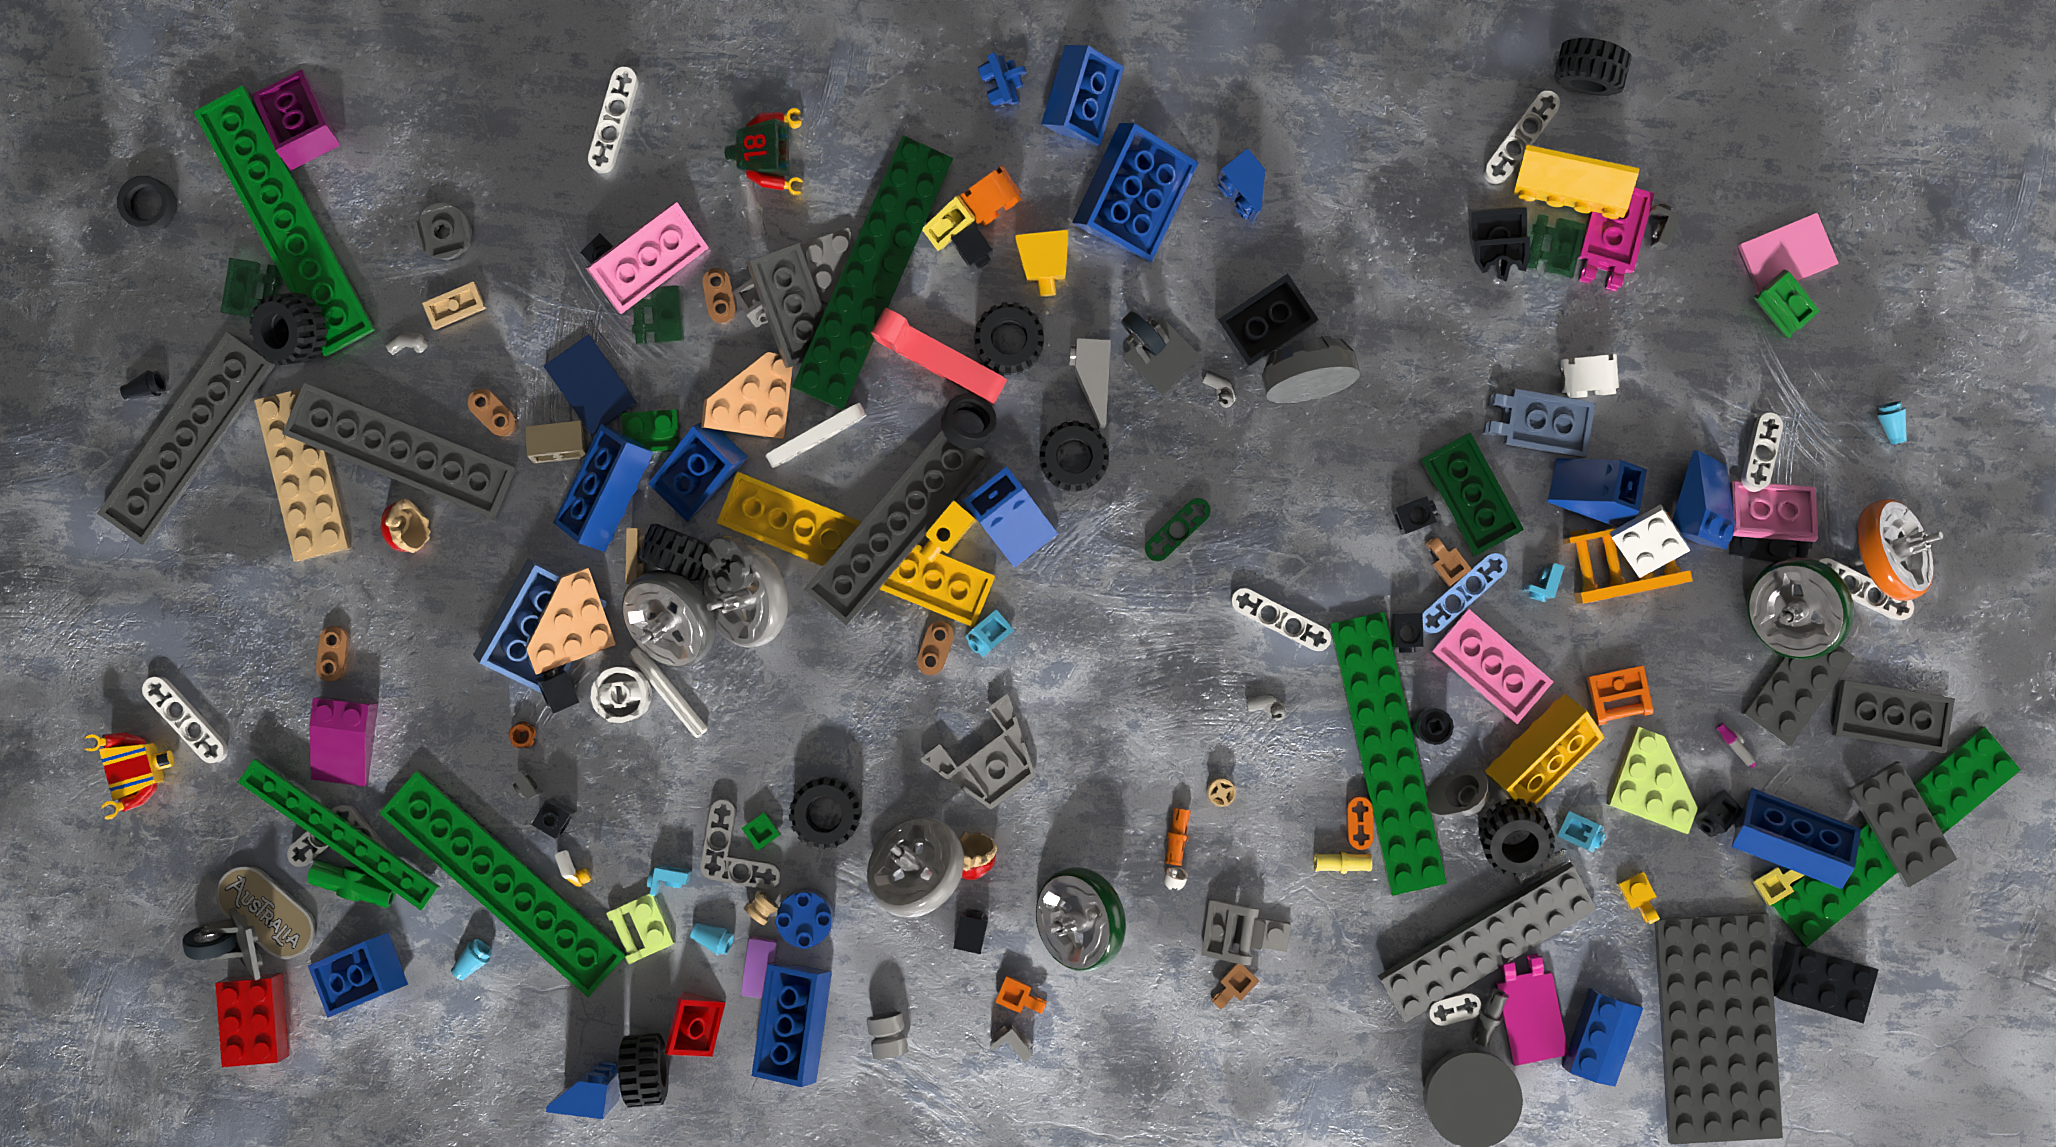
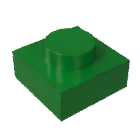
(761, 831)

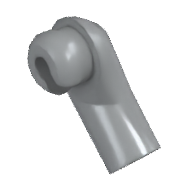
(1223, 388)
(1269, 704)

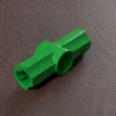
(350, 883)

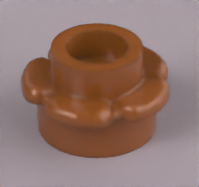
(515, 731)

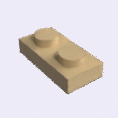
(454, 305)
(634, 564)

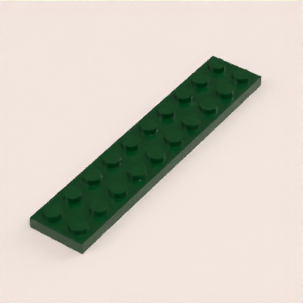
(872, 272)

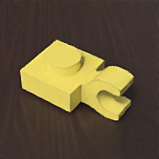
(1775, 884)

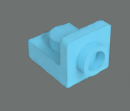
(1550, 580)
(988, 633)
(1582, 832)
(671, 875)

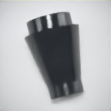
(144, 386)

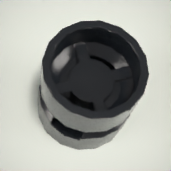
(1432, 725)

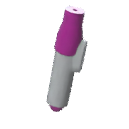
(1736, 742)

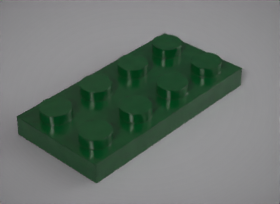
(1472, 494)

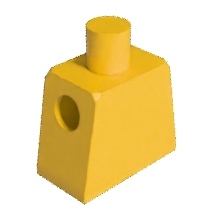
(1043, 258)
(956, 521)

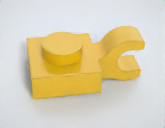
(1638, 893)

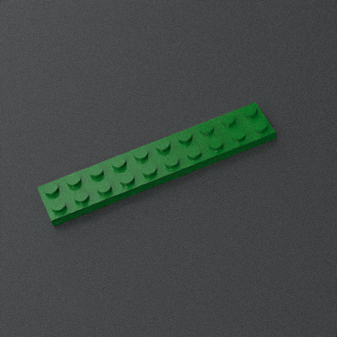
(282, 215)
(1387, 753)
(1950, 793)
(503, 883)

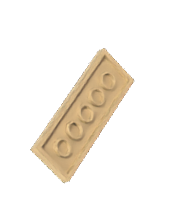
(302, 484)

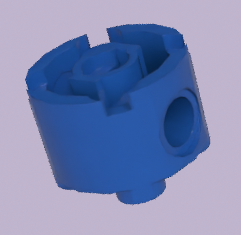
(805, 918)

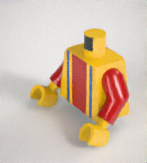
(130, 769)

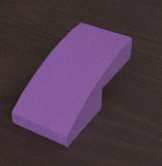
(759, 954)

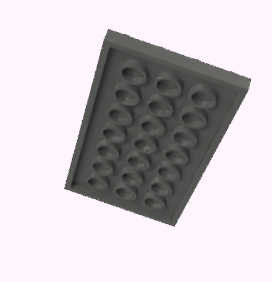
(1718, 1028)

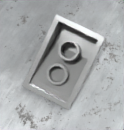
(1091, 369)

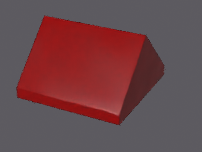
(695, 1025)

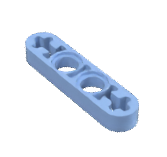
(1465, 596)

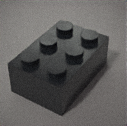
(1266, 321)
(1824, 982)

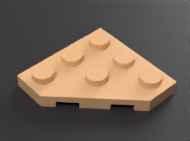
(752, 400)
(570, 624)

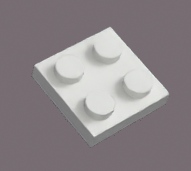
(1650, 541)

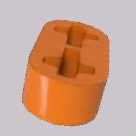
(1366, 822)

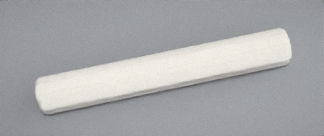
(668, 692)

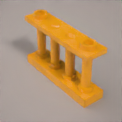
(1618, 584)

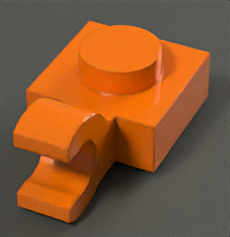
(1015, 995)

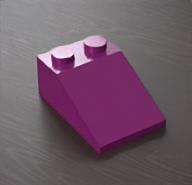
(295, 120)
(341, 740)

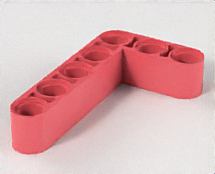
(896, 334)

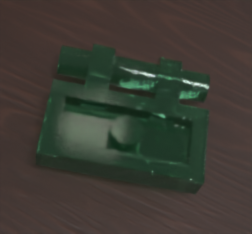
(1564, 246)
(242, 284)
(665, 313)

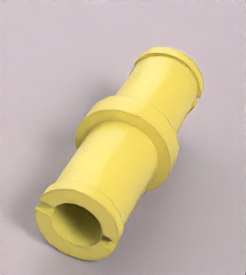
(1342, 862)

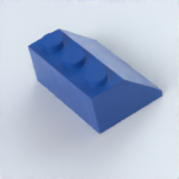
(1082, 94)
(1602, 1038)
(590, 1094)

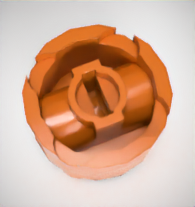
(990, 195)

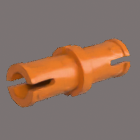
(1177, 836)

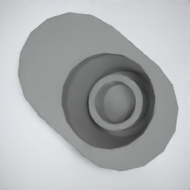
(1458, 793)

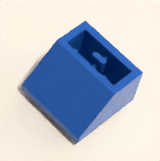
(1244, 183)

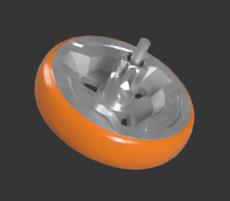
(1893, 535)

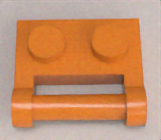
(1619, 685)

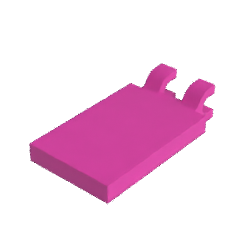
(1615, 243)
(1532, 1013)

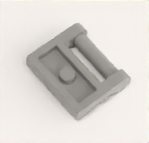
(1221, 931)

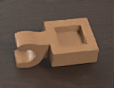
(1449, 564)
(1237, 983)

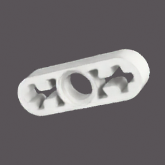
(1752, 461)

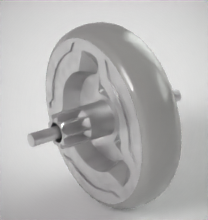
(765, 600)
(927, 876)

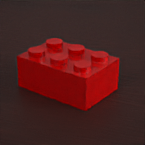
(252, 1020)

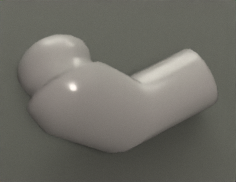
(407, 339)

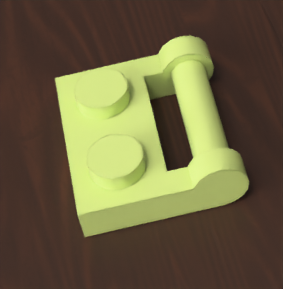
(649, 924)

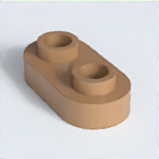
(719, 295)
(491, 411)
(935, 648)
(333, 654)

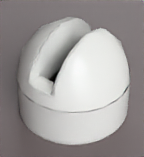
(1175, 878)

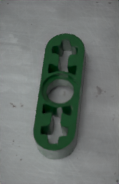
(1198, 521)

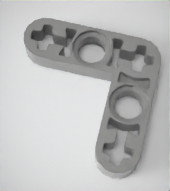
(354, 818)
(728, 862)

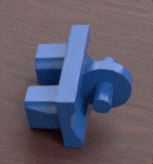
(1006, 77)

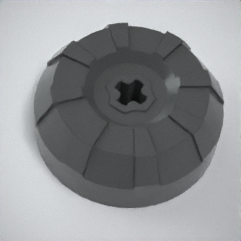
(1309, 370)
(1472, 1098)

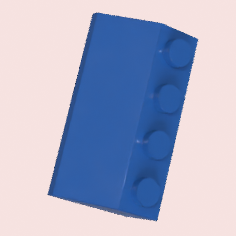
(603, 488)
(1797, 838)
(791, 1024)

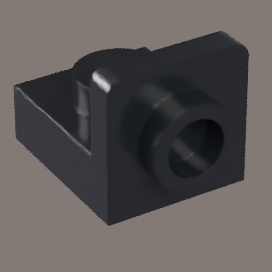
(1718, 815)

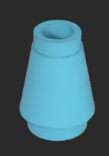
(1893, 420)
(713, 938)
(471, 959)

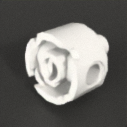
(1589, 374)
(621, 694)

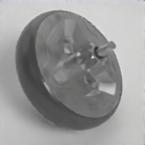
(688, 614)

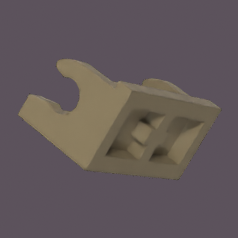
(556, 441)

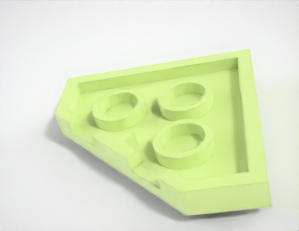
(1653, 784)

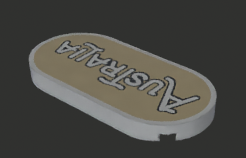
(280, 920)

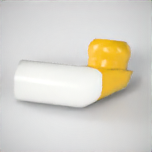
(568, 871)

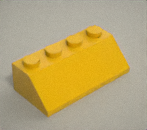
(1575, 182)
(1545, 752)

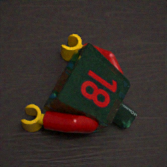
(764, 150)

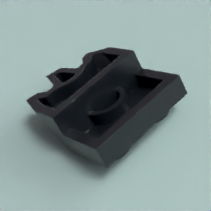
(1500, 239)

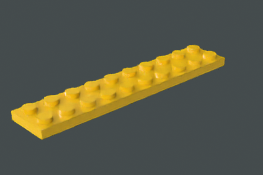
(819, 532)

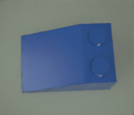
(697, 470)
(1705, 503)
(357, 974)

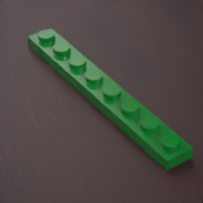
(338, 834)

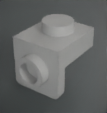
(1020, 1042)

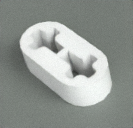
(1455, 1014)

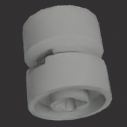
(888, 1039)

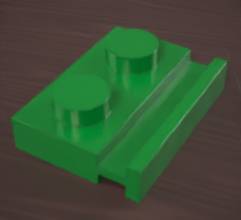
(1786, 303)
(653, 429)

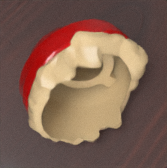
(404, 526)
(978, 854)

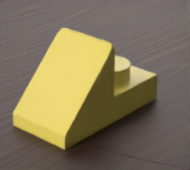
(948, 223)

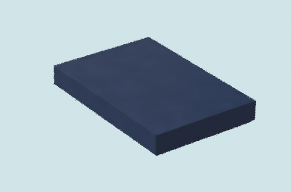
(590, 384)

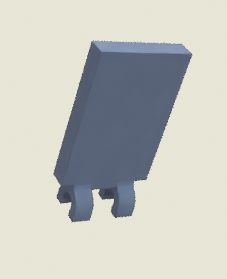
(1543, 422)

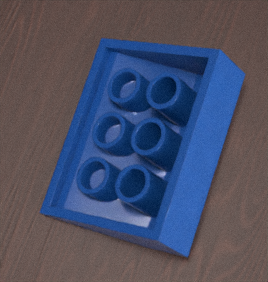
(1135, 191)

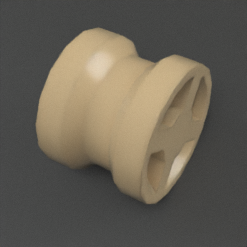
(1223, 796)
(761, 907)

